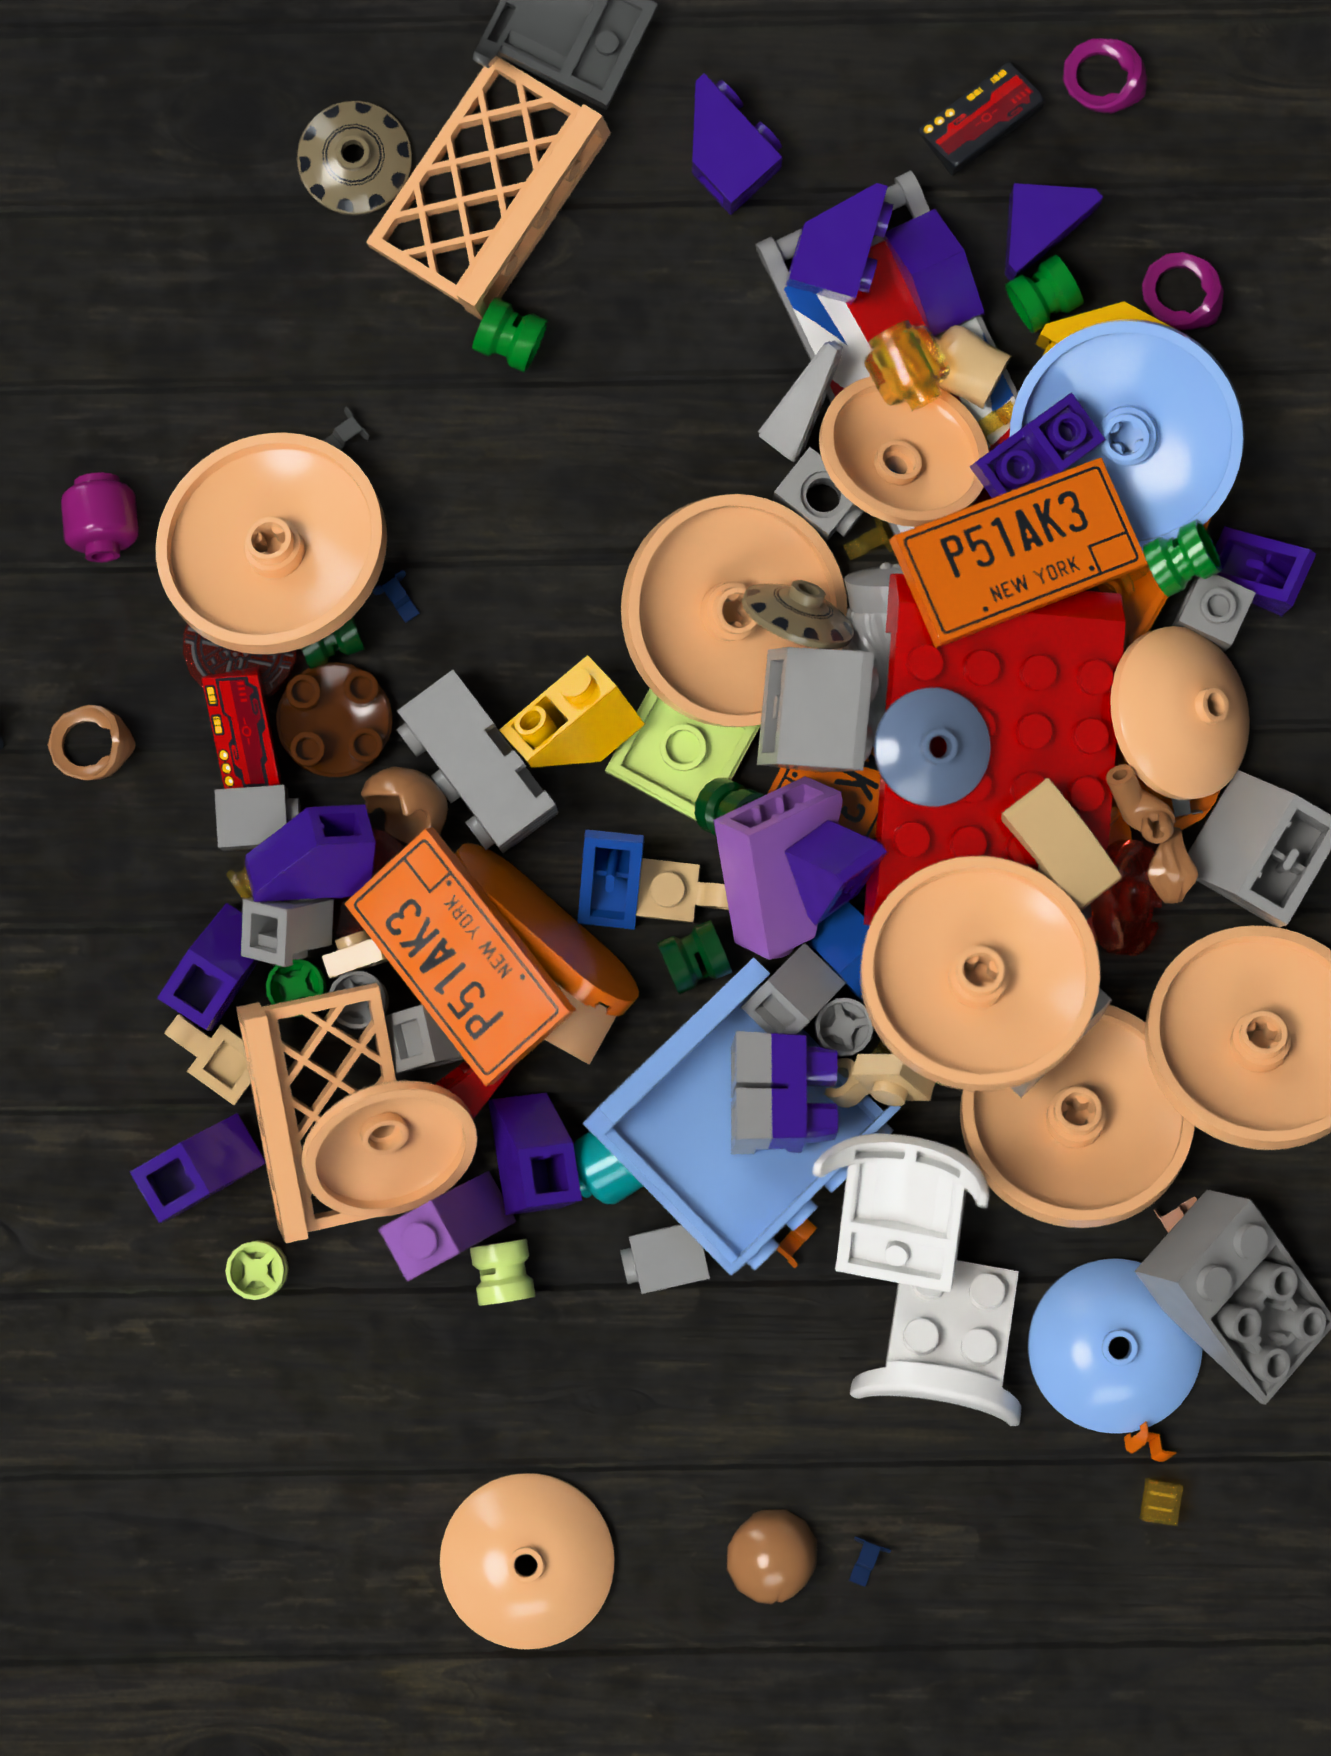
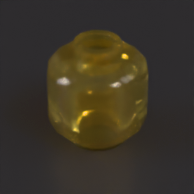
(907, 365)

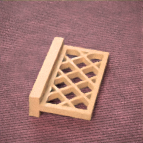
(534, 203)
(275, 1102)

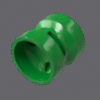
(1047, 292)
(509, 334)
(1180, 558)
(290, 982)

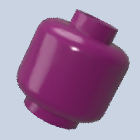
(99, 516)

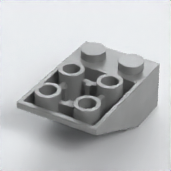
(1237, 1292)

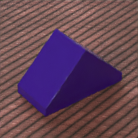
(1041, 219)
(935, 271)
(1265, 567)
(832, 867)

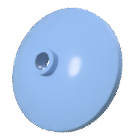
(1073, 1359)

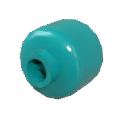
(602, 1172)

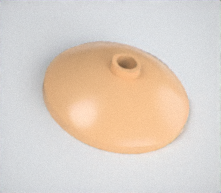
(925, 447)
(1179, 713)
(389, 1148)
(535, 1518)

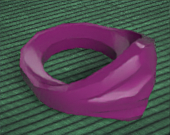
(1128, 60)
(1211, 307)

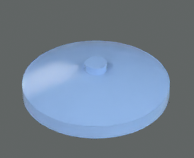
(1164, 417)

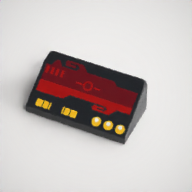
(981, 118)

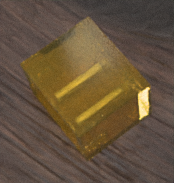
(1161, 1502)

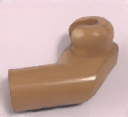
(1140, 807)

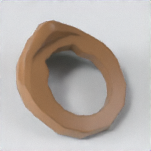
(122, 742)
(1172, 869)

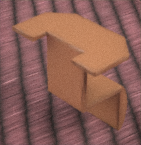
(1173, 1217)

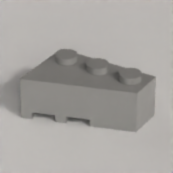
(475, 763)

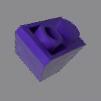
(728, 151)
(836, 244)
(314, 856)
(210, 972)
(533, 1155)
(198, 1168)

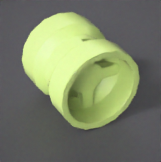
(502, 1272)
(250, 1275)

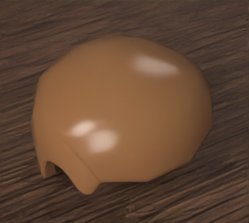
(408, 800)
(772, 1556)

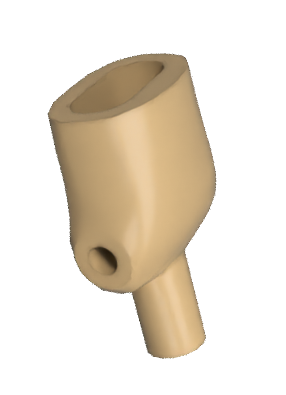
(973, 365)

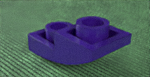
(1039, 448)

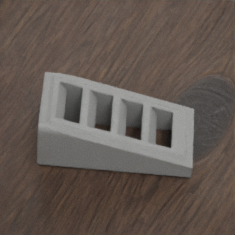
(796, 414)

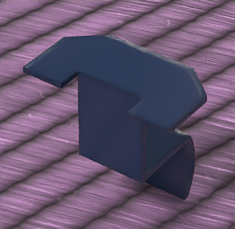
(398, 597)
(865, 1562)

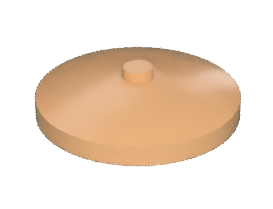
(271, 543)
(687, 608)
(979, 973)
(1246, 1037)
(1086, 1138)

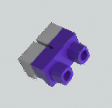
(771, 1092)

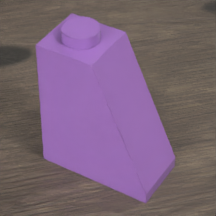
(757, 877)
(446, 1225)

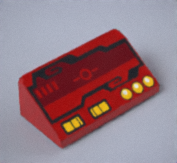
(242, 728)

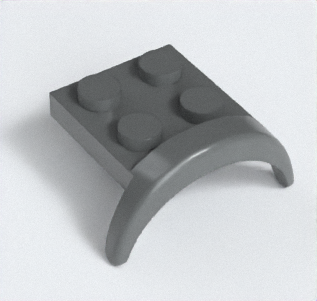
(569, 42)

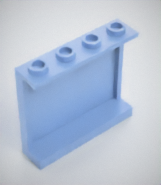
(676, 1136)

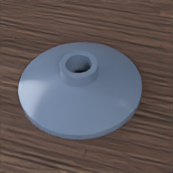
(904, 751)

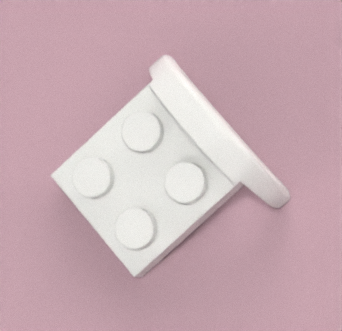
(902, 1207)
(950, 1343)

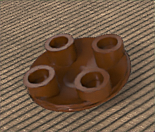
(334, 719)

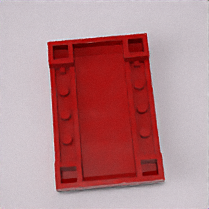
(1047, 714)

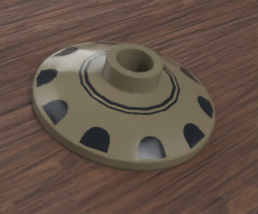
(361, 185)
(798, 614)

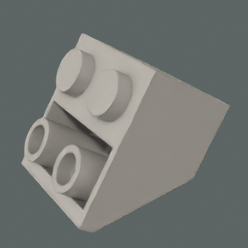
(817, 709)
(1262, 847)

